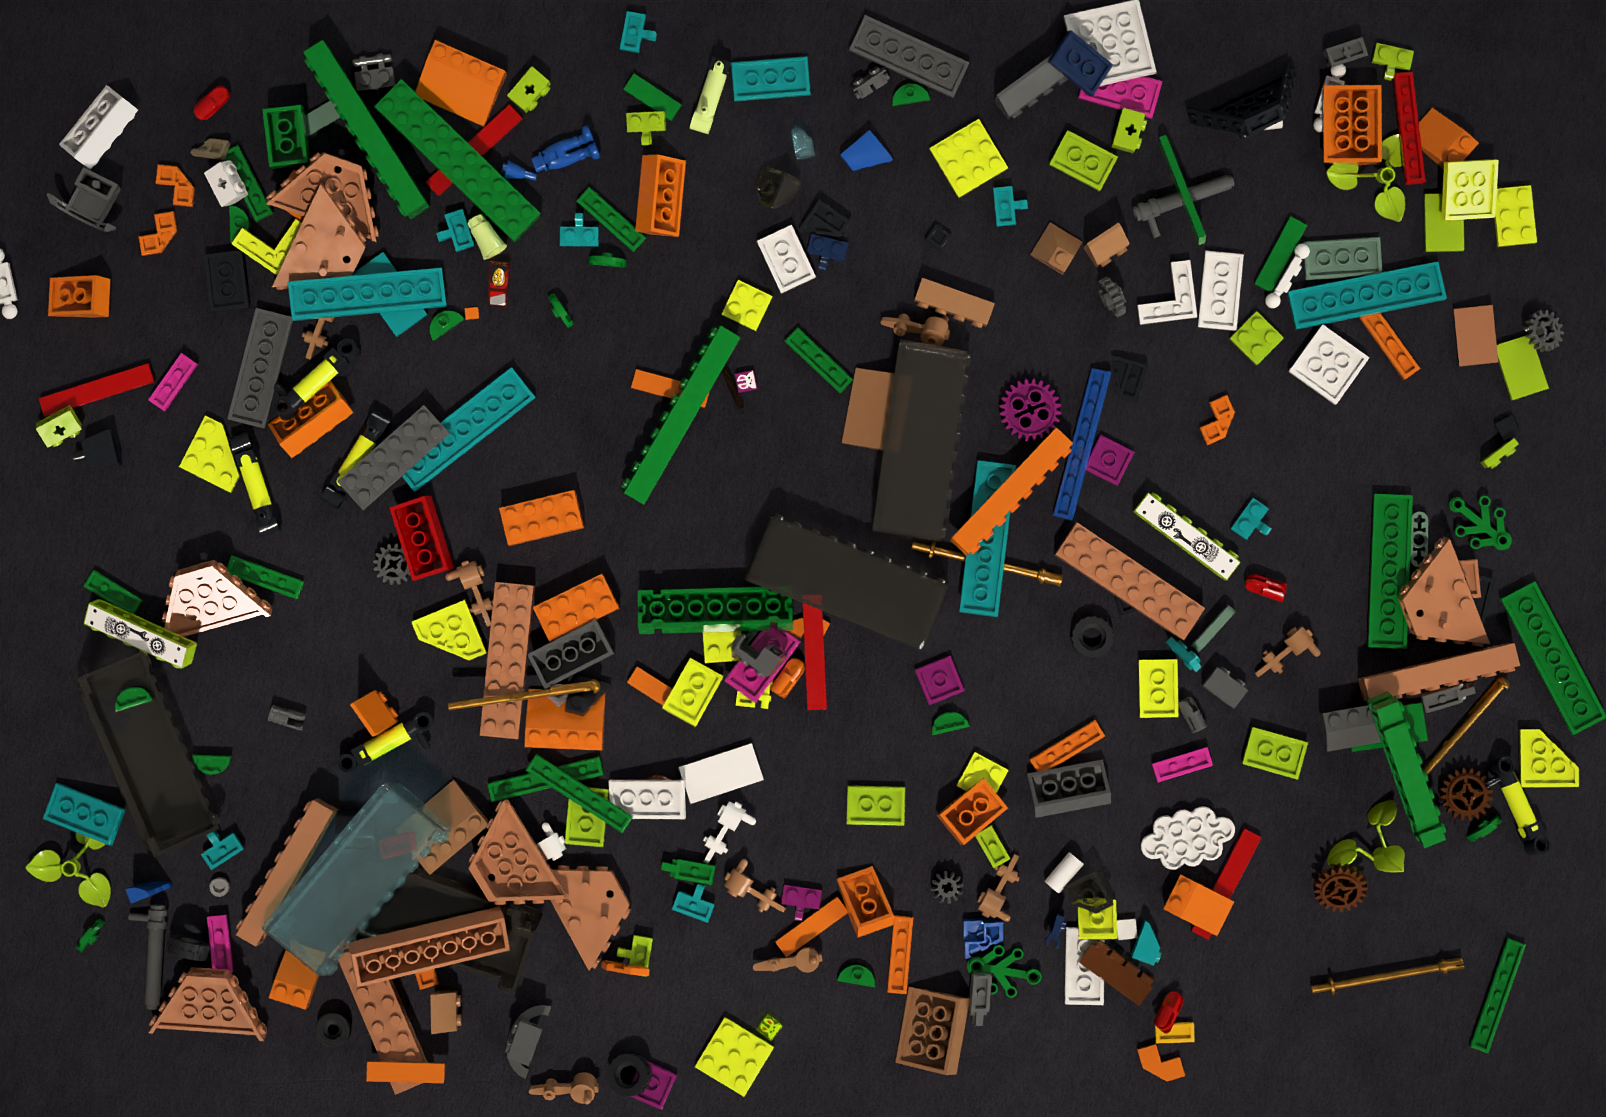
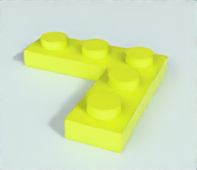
(263, 253)

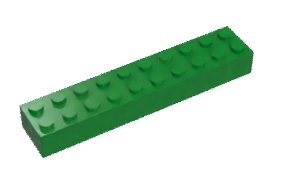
(368, 133)
(457, 161)
(680, 414)

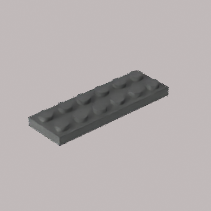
(909, 56)
(260, 368)
(393, 457)

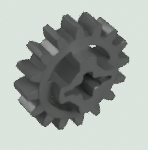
(1112, 296)
(1544, 330)
(386, 570)

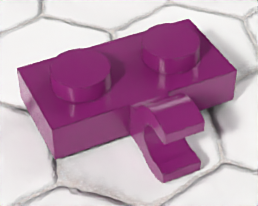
(801, 898)

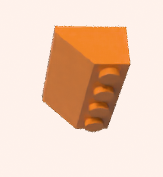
(660, 195)
(311, 420)

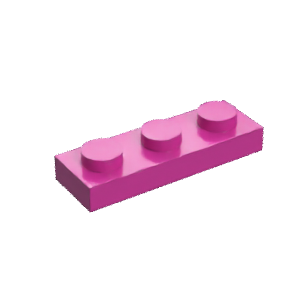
(173, 382)
(1182, 764)
(220, 942)

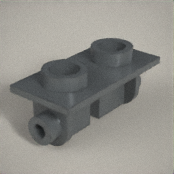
(875, 77)

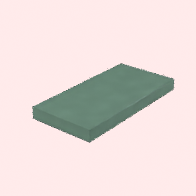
(1343, 258)

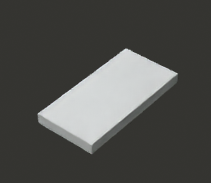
(1220, 290)
(721, 773)
(649, 798)
(1081, 984)

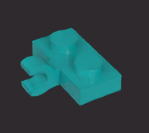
(634, 32)
(1006, 206)
(457, 230)
(579, 235)
(1251, 519)
(1190, 659)
(221, 850)
(693, 905)

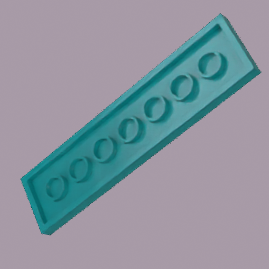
(366, 294)
(1367, 295)
(471, 425)
(985, 568)

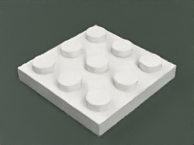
(1328, 364)

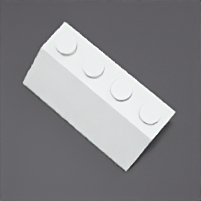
(98, 127)

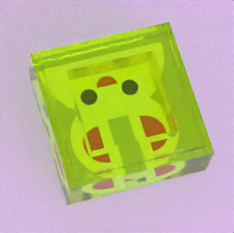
(769, 1027)

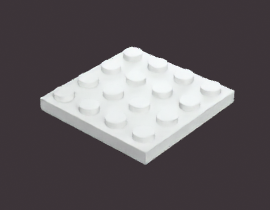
(1118, 36)

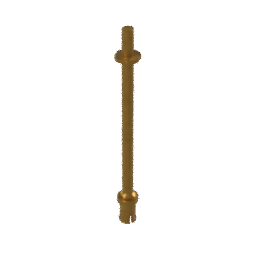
(1041, 575)
(1442, 966)

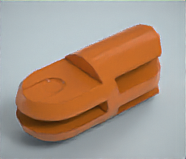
(788, 677)

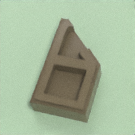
(212, 149)

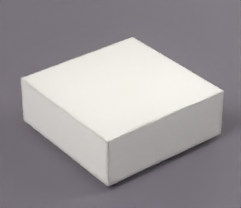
(1126, 929)

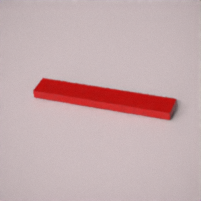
(1408, 128)
(481, 143)
(97, 389)
(814, 658)
(1233, 870)

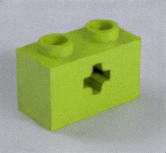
(529, 80)
(1127, 119)
(64, 418)

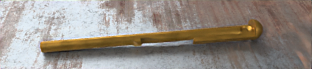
(553, 691)
(1474, 713)

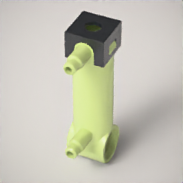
(710, 95)

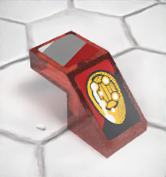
(498, 283)

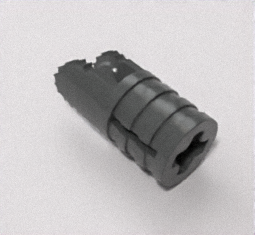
(1192, 715)
(282, 717)

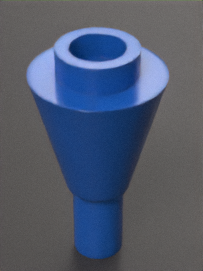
(513, 171)

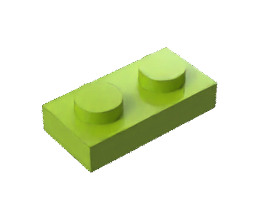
(1506, 449)
(992, 846)

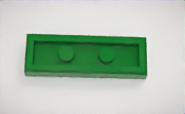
(652, 97)
(113, 592)

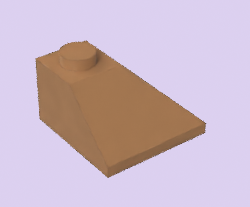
(1056, 248)

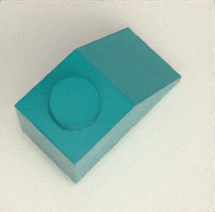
(1146, 945)

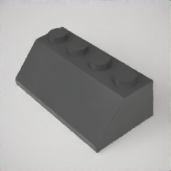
(1028, 89)
(570, 654)
(1348, 728)
(1069, 788)

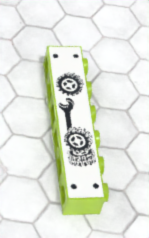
(1186, 536)
(140, 633)

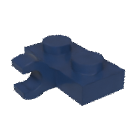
(827, 249)
(1057, 925)

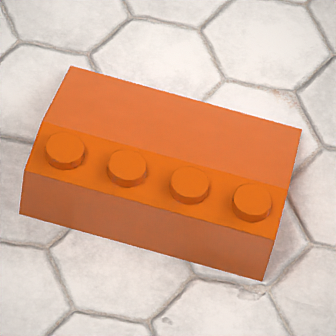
(460, 83)
(1352, 124)
(554, 728)

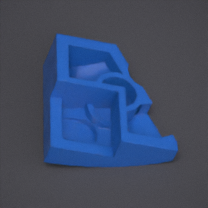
(865, 153)
(146, 889)
(981, 933)

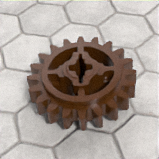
(1463, 787)
(1341, 883)

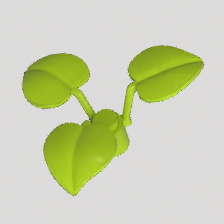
(1387, 204)
(1385, 858)
(47, 867)

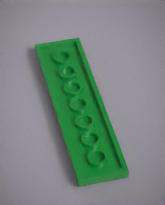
(1389, 569)
(1553, 658)

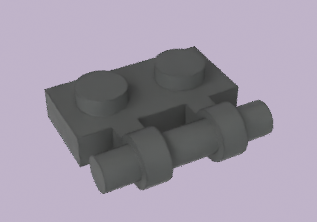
(374, 79)

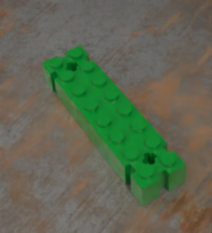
(713, 610)
(1406, 769)

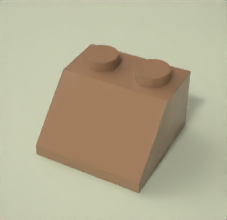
(1107, 245)
(445, 1011)

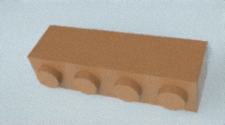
(954, 302)

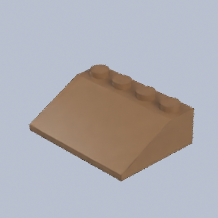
(868, 409)
(461, 816)
(932, 1031)

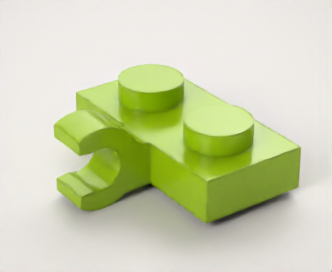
(1392, 58)
(645, 123)
(640, 951)

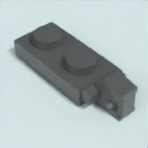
(1446, 696)
(979, 996)

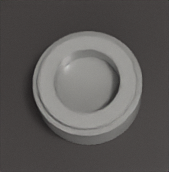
(219, 886)

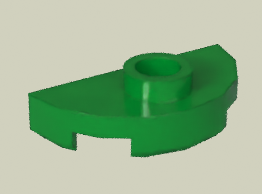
(910, 94)
(238, 220)
(607, 259)
(559, 310)
(443, 323)
(131, 697)
(949, 722)
(211, 763)
(1484, 828)
(90, 935)
(857, 975)

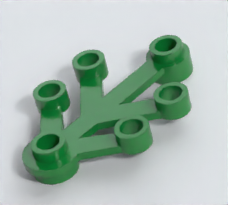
(1483, 524)
(1000, 969)

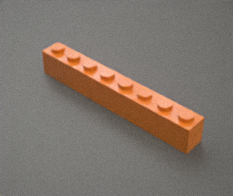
(1011, 492)

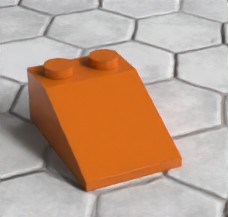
(1444, 139)
(79, 296)
(375, 712)
(972, 812)
(865, 902)
(1198, 905)
(293, 983)

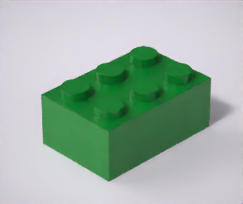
(286, 136)

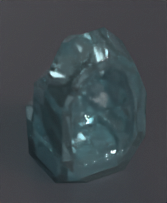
(802, 144)

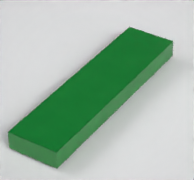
(255, 199)
(611, 219)
(1280, 254)
(819, 360)
(265, 577)

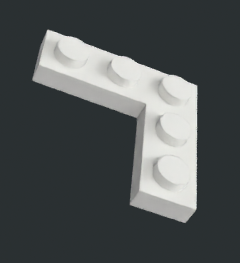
(1184, 305)

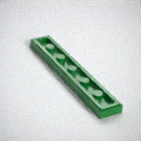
(1182, 190)
(529, 783)
(579, 793)
(1497, 995)

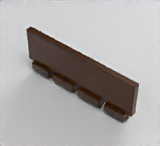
(1120, 977)

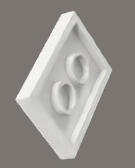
(786, 259)

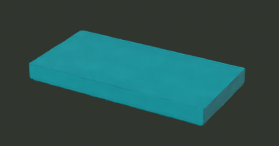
(770, 78)
(398, 320)
(84, 814)

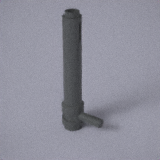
(1155, 207)
(156, 925)

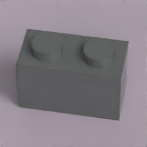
(1225, 687)

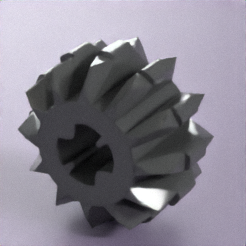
(949, 893)

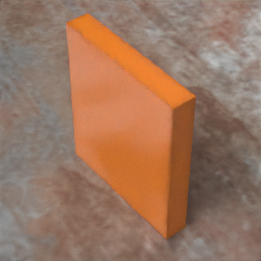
(471, 313)

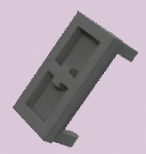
(1345, 52)

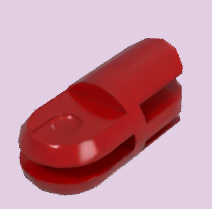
(211, 102)
(1266, 587)
(1168, 1012)

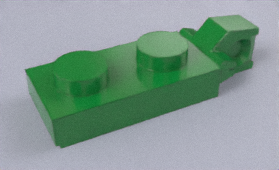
(690, 871)

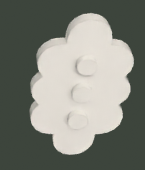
(1187, 837)

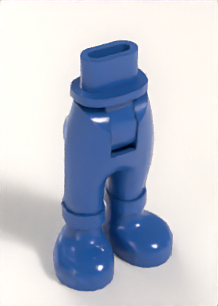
(556, 154)

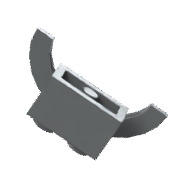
(90, 200)
(765, 663)
(524, 1039)

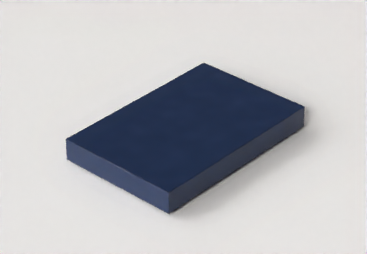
(1080, 63)

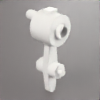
(730, 818)
(552, 845)

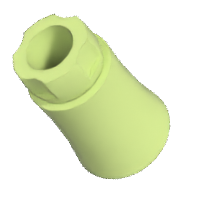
(486, 237)

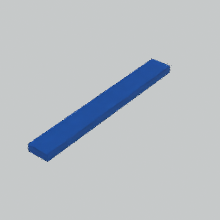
(1082, 444)

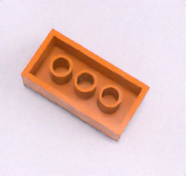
(541, 518)
(576, 607)

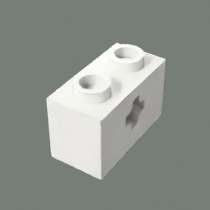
(226, 183)

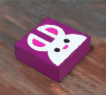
(746, 381)

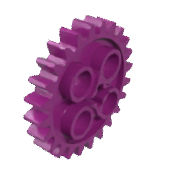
(1037, 425)

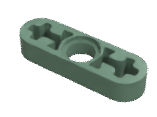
(1424, 524)
(1213, 628)

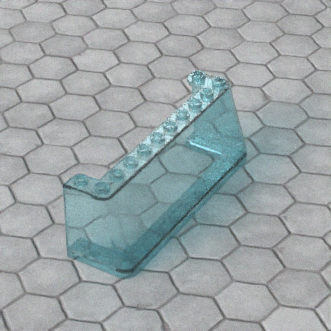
(355, 877)

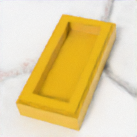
(1179, 1033)

